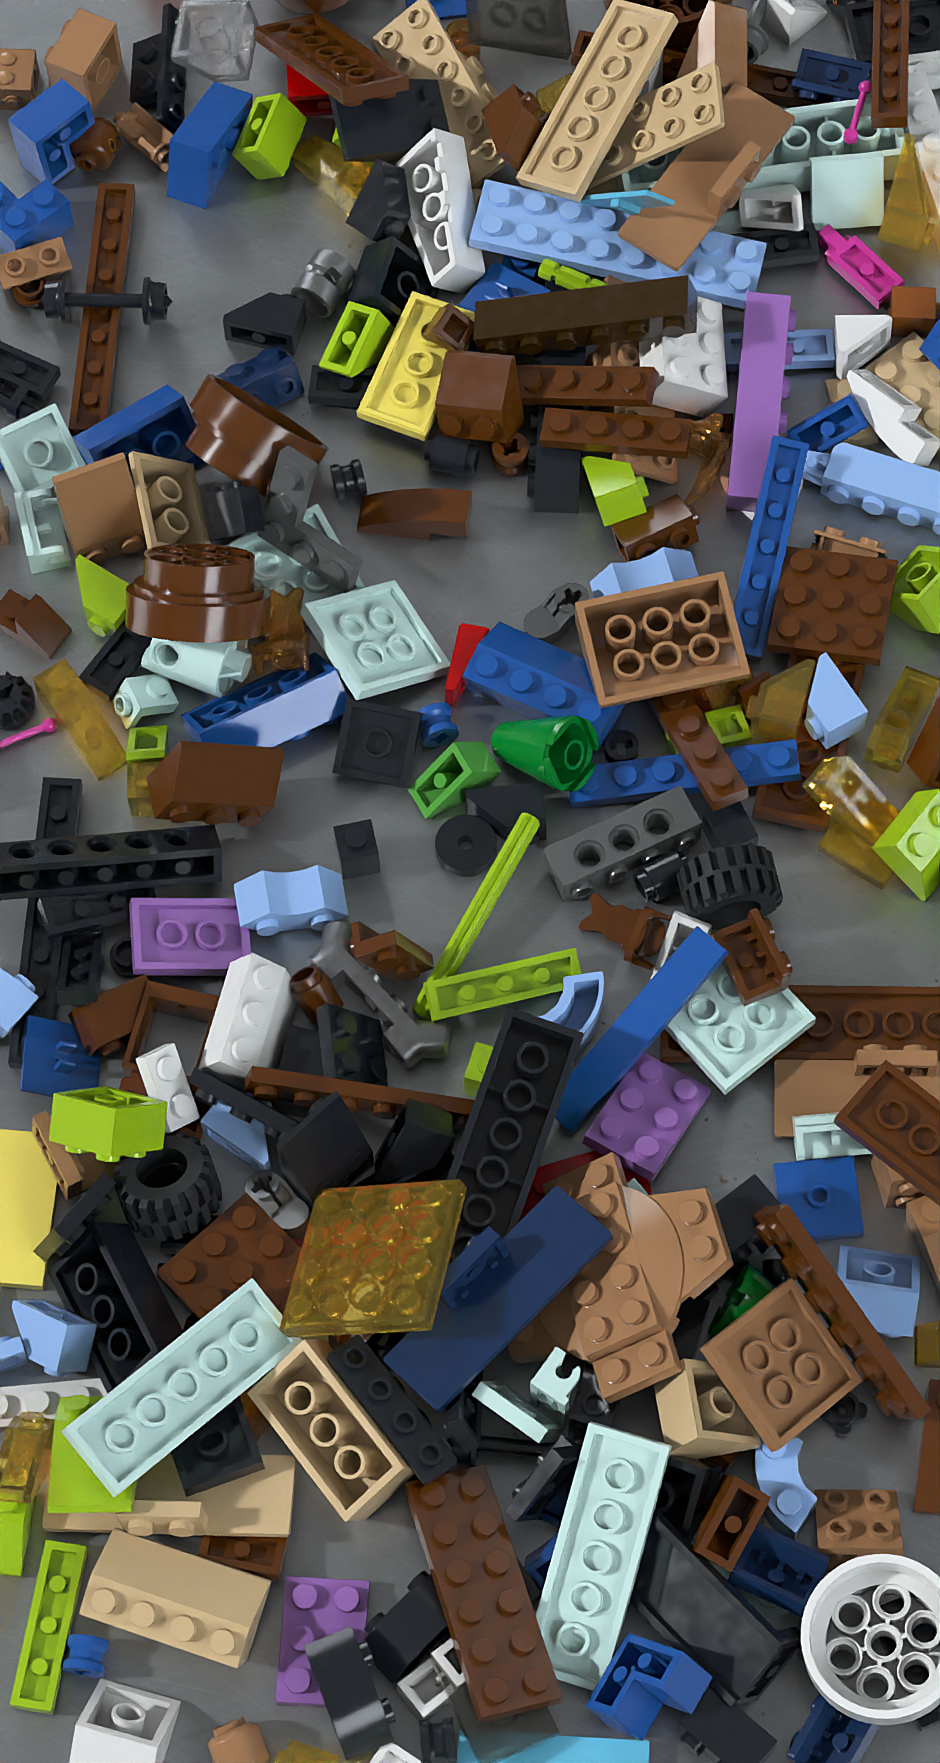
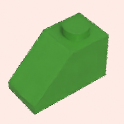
(456, 769)

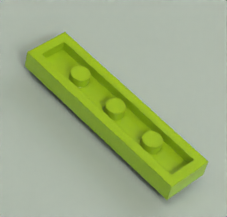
(500, 984)
(49, 1627)

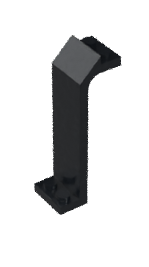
(676, 1590)

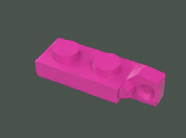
(859, 266)

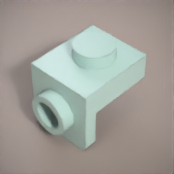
(143, 697)

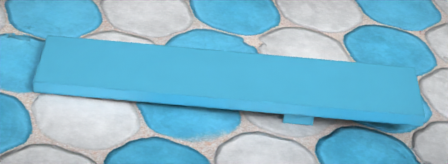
(628, 202)
(571, 1750)

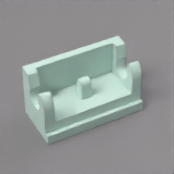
(42, 530)
(820, 1138)
(552, 1390)

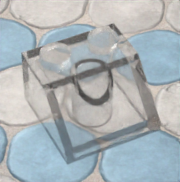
(216, 39)

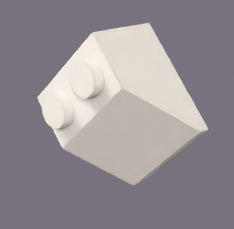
(124, 1726)

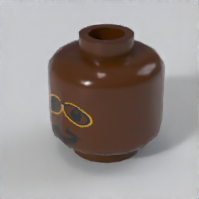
(96, 146)

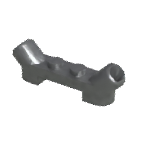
(405, 1038)

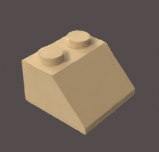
(701, 1414)

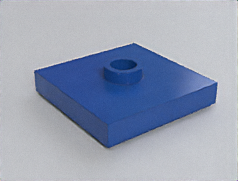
(822, 1196)

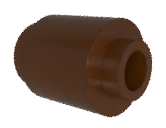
(313, 989)

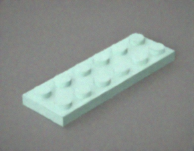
(181, 1388)
(599, 1551)

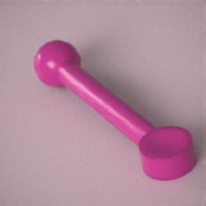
(851, 135)
(48, 725)

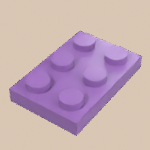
(186, 936)
(647, 1116)
(311, 1612)

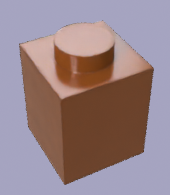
(913, 310)

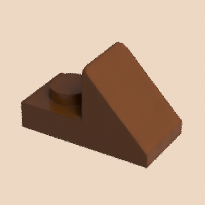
(33, 623)

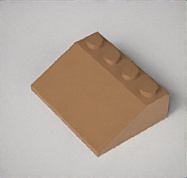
(661, 639)

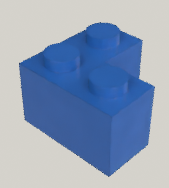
(48, 127)
(34, 217)
(642, 1680)

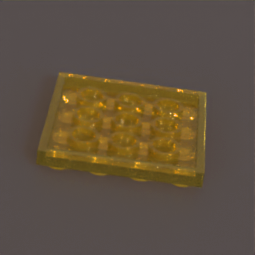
(374, 1259)

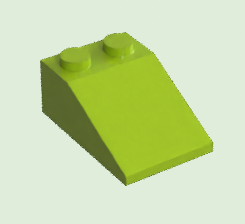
(71, 1481)

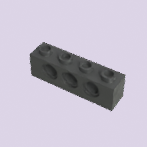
(668, 810)

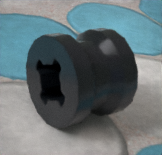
(348, 479)
(437, 1740)

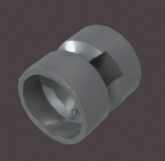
(323, 282)

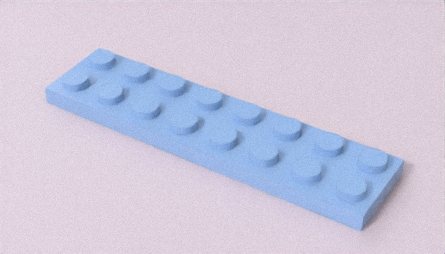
(587, 240)

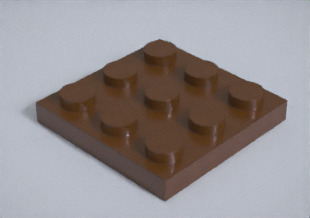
(832, 605)
(228, 1254)

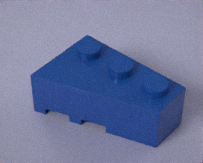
(205, 144)

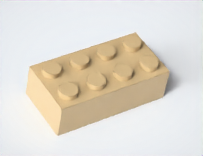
(330, 1432)

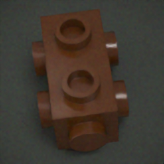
(663, 525)

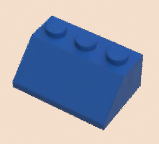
(150, 426)

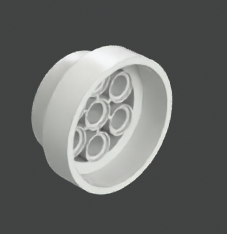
(862, 1586)

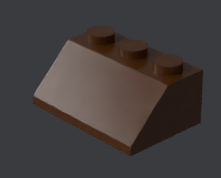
(216, 783)

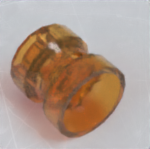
(459, 35)

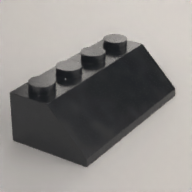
(113, 1286)

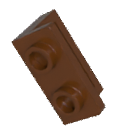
(389, 953)
(753, 958)

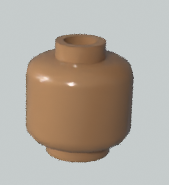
(238, 1743)

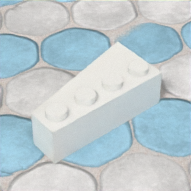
(443, 210)

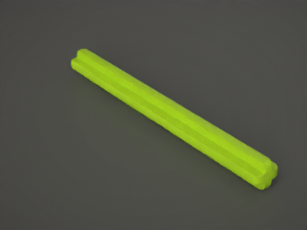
(481, 906)

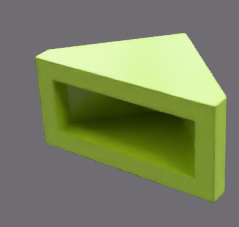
(147, 744)

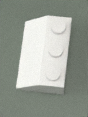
(249, 1020)

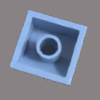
(883, 1286)

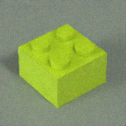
(108, 1122)

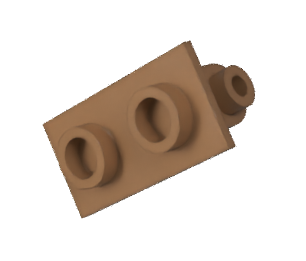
(145, 134)
(33, 263)
(835, 541)

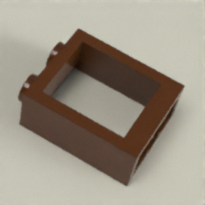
(171, 1001)

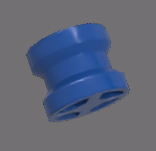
(437, 725)
(86, 1656)

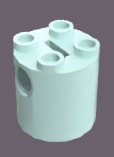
(200, 665)

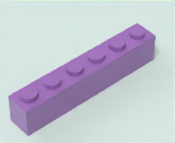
(759, 393)

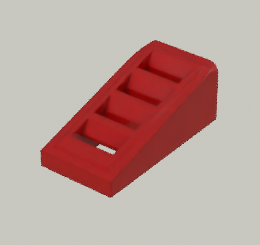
(465, 646)

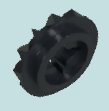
(22, 697)

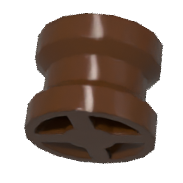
(513, 463)

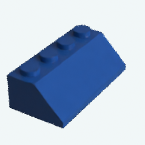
(536, 679)
(272, 707)

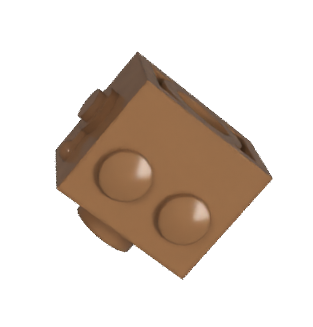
(18, 78)

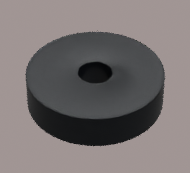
(466, 861)

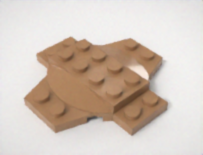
(628, 1296)

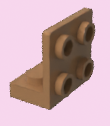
(71, 1170)
(857, 1524)

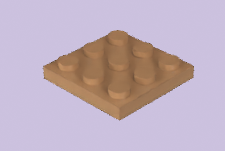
(781, 1365)

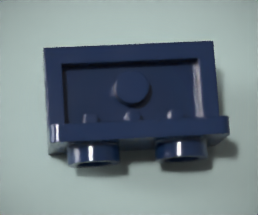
(828, 77)
(268, 376)
(779, 1569)
(830, 1736)

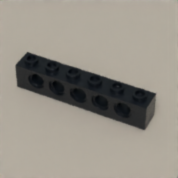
(109, 862)

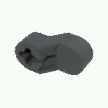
(555, 614)
(270, 1191)

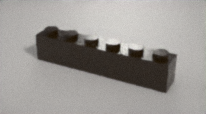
(586, 316)

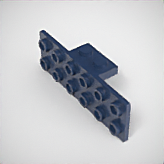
(495, 1294)

